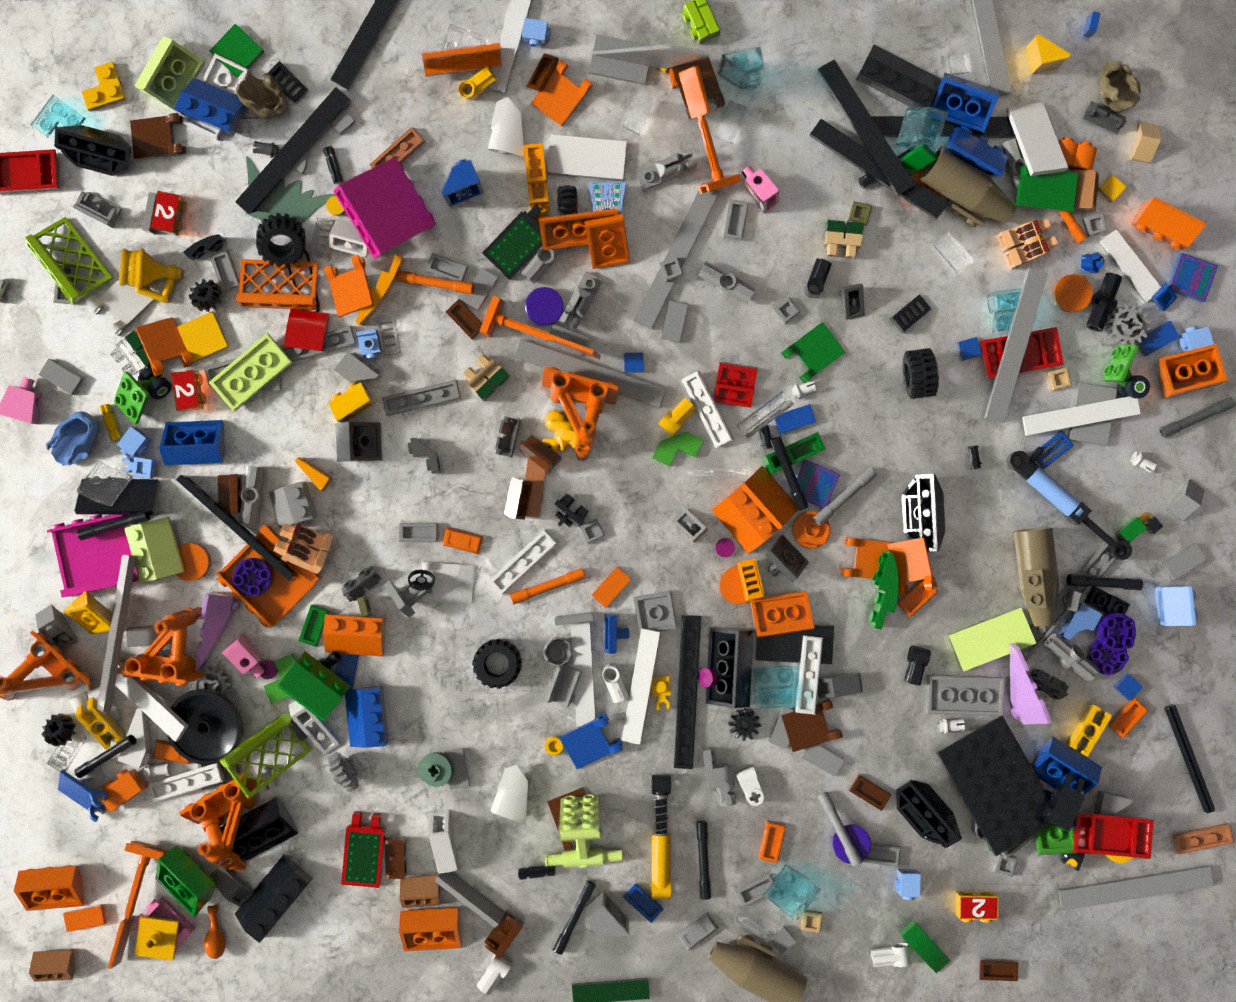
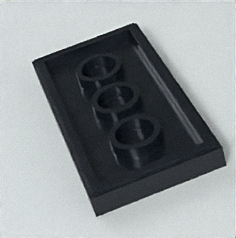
(136, 497)
(789, 646)

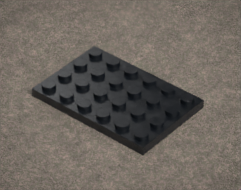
(997, 784)

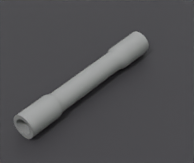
(828, 511)
(850, 849)

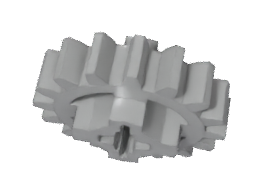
(1136, 326)
(207, 679)
(343, 771)

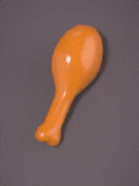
(214, 940)

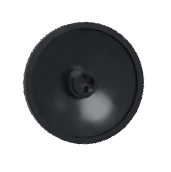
(212, 727)

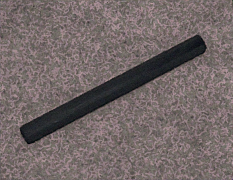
(1189, 758)

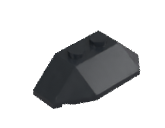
(93, 148)
(924, 511)
(927, 813)

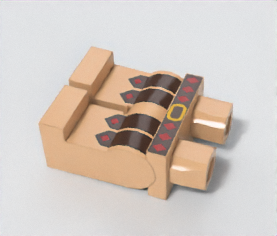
(1033, 242)
(304, 547)

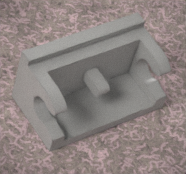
(97, 208)

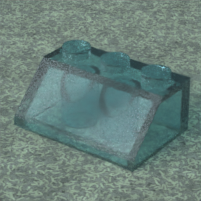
(743, 68)

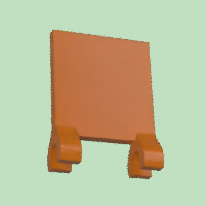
(560, 95)
(351, 288)
(163, 343)
(866, 557)
(912, 564)

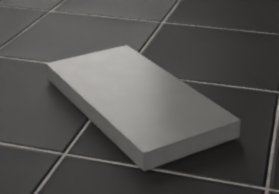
(965, 695)

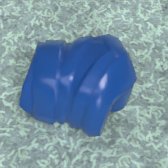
(1092, 262)

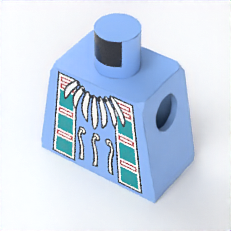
(607, 195)

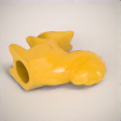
(563, 430)

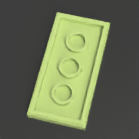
(250, 372)
(991, 639)

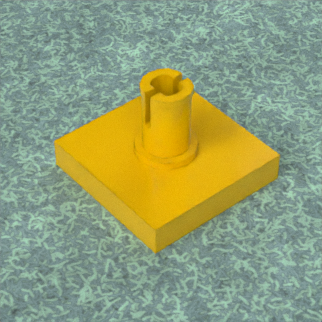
(157, 937)

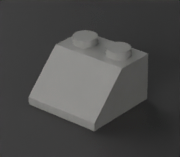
(292, 504)

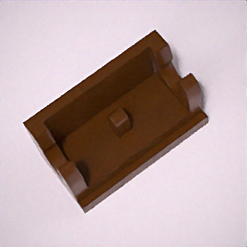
(395, 857)
(503, 934)

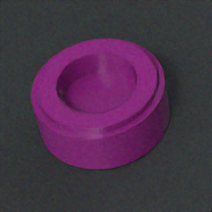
(724, 547)
(270, 669)
(707, 677)

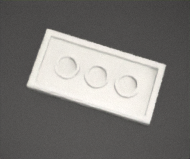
(222, 78)
(1036, 139)
(586, 157)

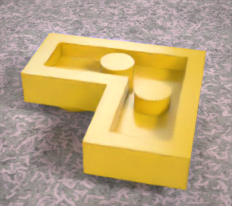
(109, 88)

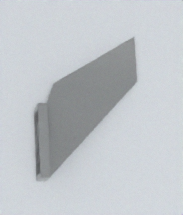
(631, 60)

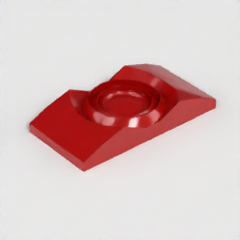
(28, 171)
(1041, 352)
(1113, 835)

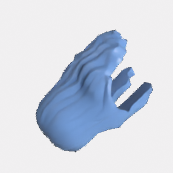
(73, 438)

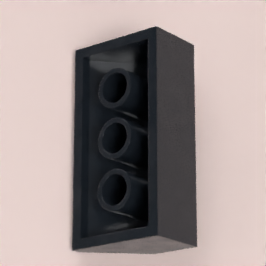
(898, 78)
(731, 659)
(262, 829)
(272, 898)

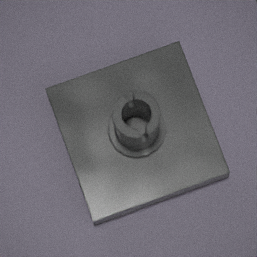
(786, 559)

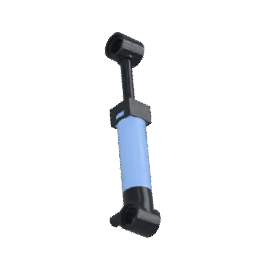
(1074, 510)

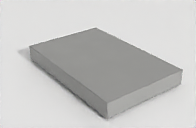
(1095, 432)

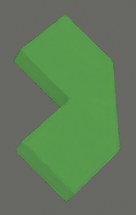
(668, 447)
(283, 666)

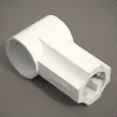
(615, 684)
(895, 955)
(496, 970)

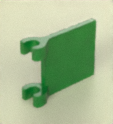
(815, 350)

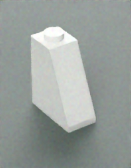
(443, 842)

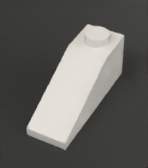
(314, 728)
(140, 753)

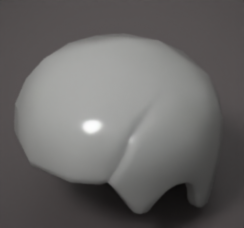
(557, 651)

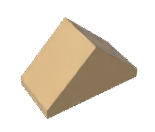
(1146, 142)

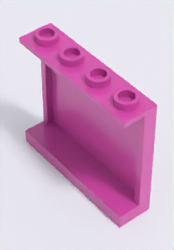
(384, 207)
(90, 562)

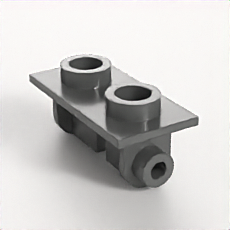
(1104, 118)
(509, 428)
(366, 578)
(1055, 689)

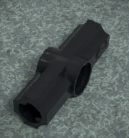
(1104, 302)

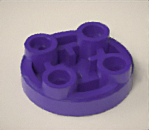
(544, 306)
(252, 577)
(1116, 632)
(1107, 661)
(860, 840)

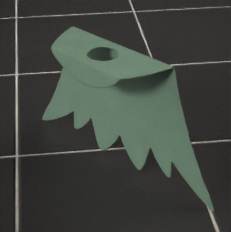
(285, 199)

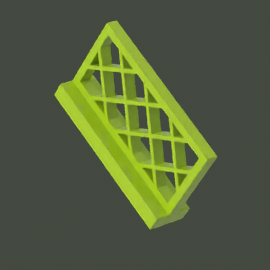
(52, 265)
(253, 743)

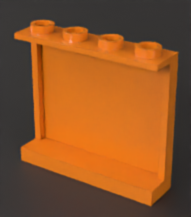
(282, 593)

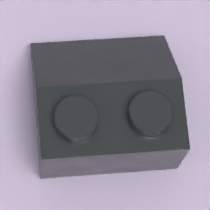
(358, 441)

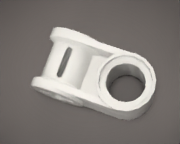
(750, 783)

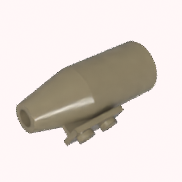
(969, 189)
(1037, 573)
(755, 970)

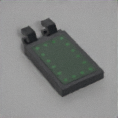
(516, 243)

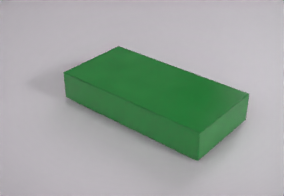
(917, 159)
(313, 625)

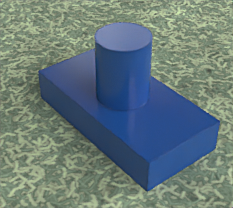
(612, 633)

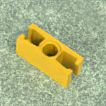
(1097, 729)
(99, 731)

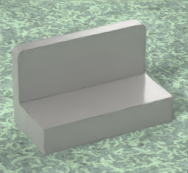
(563, 685)

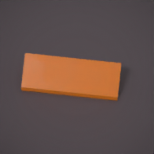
(569, 229)

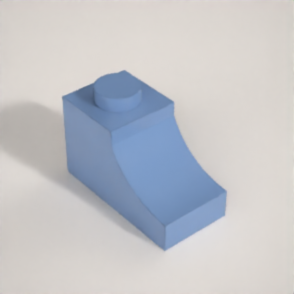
(1083, 619)

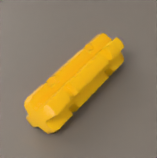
(110, 422)

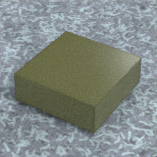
(860, 212)
(364, 606)

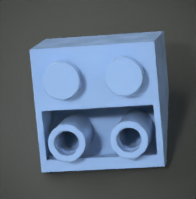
(1176, 605)

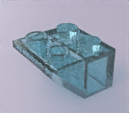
(921, 126)
(1002, 308)
(774, 687)
(792, 892)

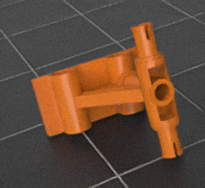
(587, 390)
(52, 661)
(177, 667)
(210, 813)

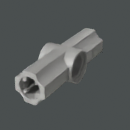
(1015, 156)
(538, 266)
(715, 275)
(250, 508)
(1071, 657)

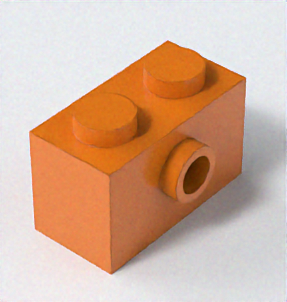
(123, 789)

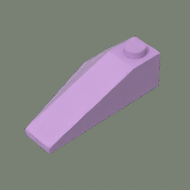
(217, 612)
(1025, 701)

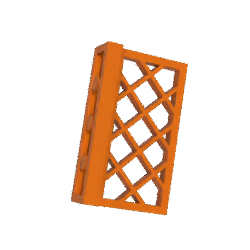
(462, 59)
(274, 300)

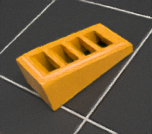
(316, 475)
(748, 596)

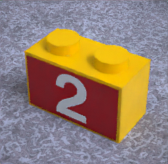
(976, 906)

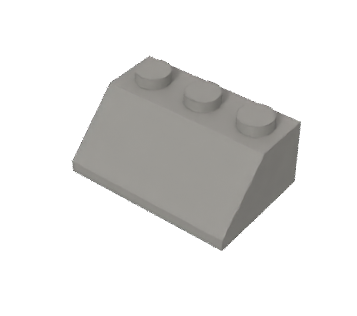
(606, 918)

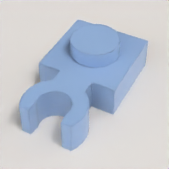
(140, 466)

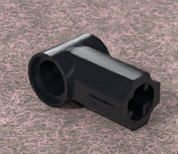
(818, 277)
(917, 660)

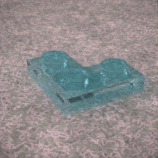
(53, 113)

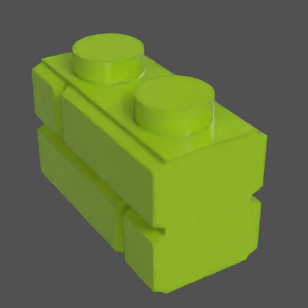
(701, 20)

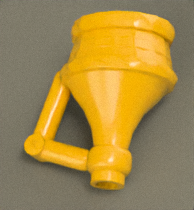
(140, 269)

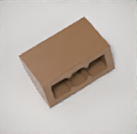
(1086, 190)
(419, 891)
(52, 965)

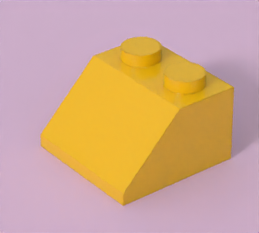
(351, 402)

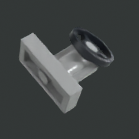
(413, 593)

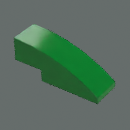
(796, 452)
(924, 946)

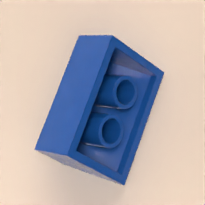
(965, 102)
(210, 106)
(977, 152)
(461, 183)
(193, 442)
(366, 717)
(1058, 759)

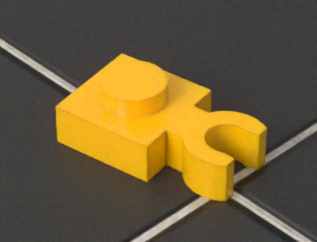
(661, 689)

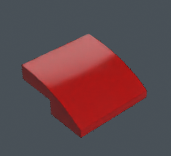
(306, 330)
(735, 384)

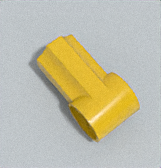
(479, 83)
(673, 420)

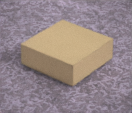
(1059, 379)
(811, 921)

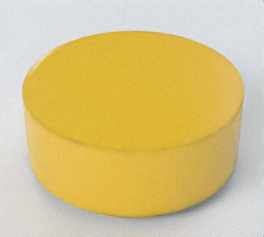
(334, 206)
(554, 746)

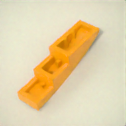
(537, 179)
(383, 288)

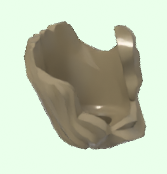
(1119, 87)
(262, 96)

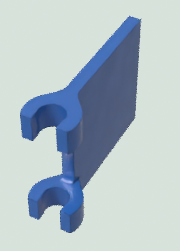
(589, 742)
(82, 794)

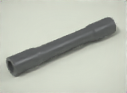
(1216, 408)

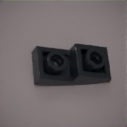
(211, 243)
(1106, 602)

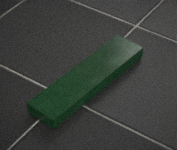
(611, 990)

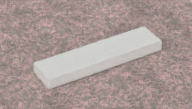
(1130, 265)
(707, 409)
(523, 562)
(809, 675)
(186, 782)

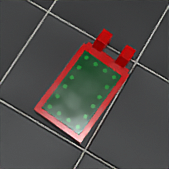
(363, 852)

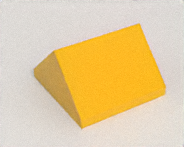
(1045, 55)
(89, 614)

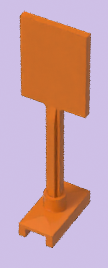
(698, 107)
(495, 317)
(145, 854)

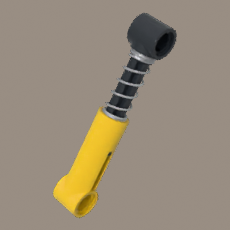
(661, 840)

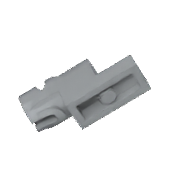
(666, 169)
(581, 299)
(720, 778)

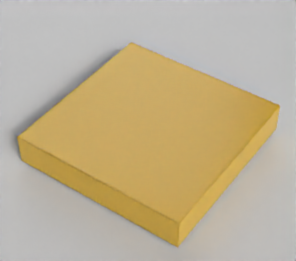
(203, 336)

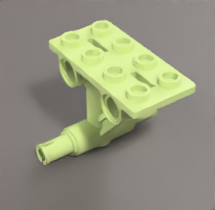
(581, 822)

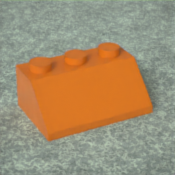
(1167, 223)
(1191, 371)
(744, 520)
(354, 634)
(49, 888)
(430, 929)

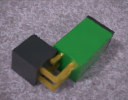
(1136, 526)

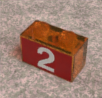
(168, 213)
(188, 390)

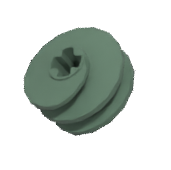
(429, 774)

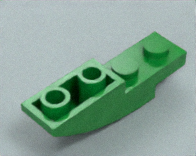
(887, 582)

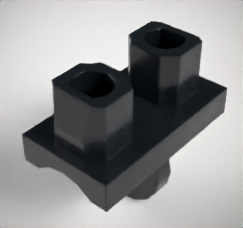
(564, 504)

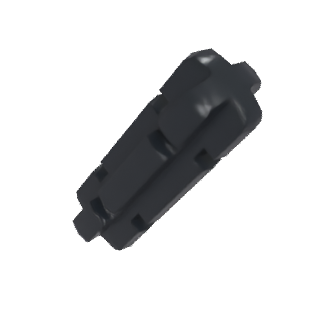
(333, 165)
(536, 872)

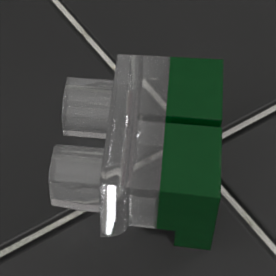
(133, 351)

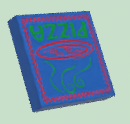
(1193, 277)
(816, 483)

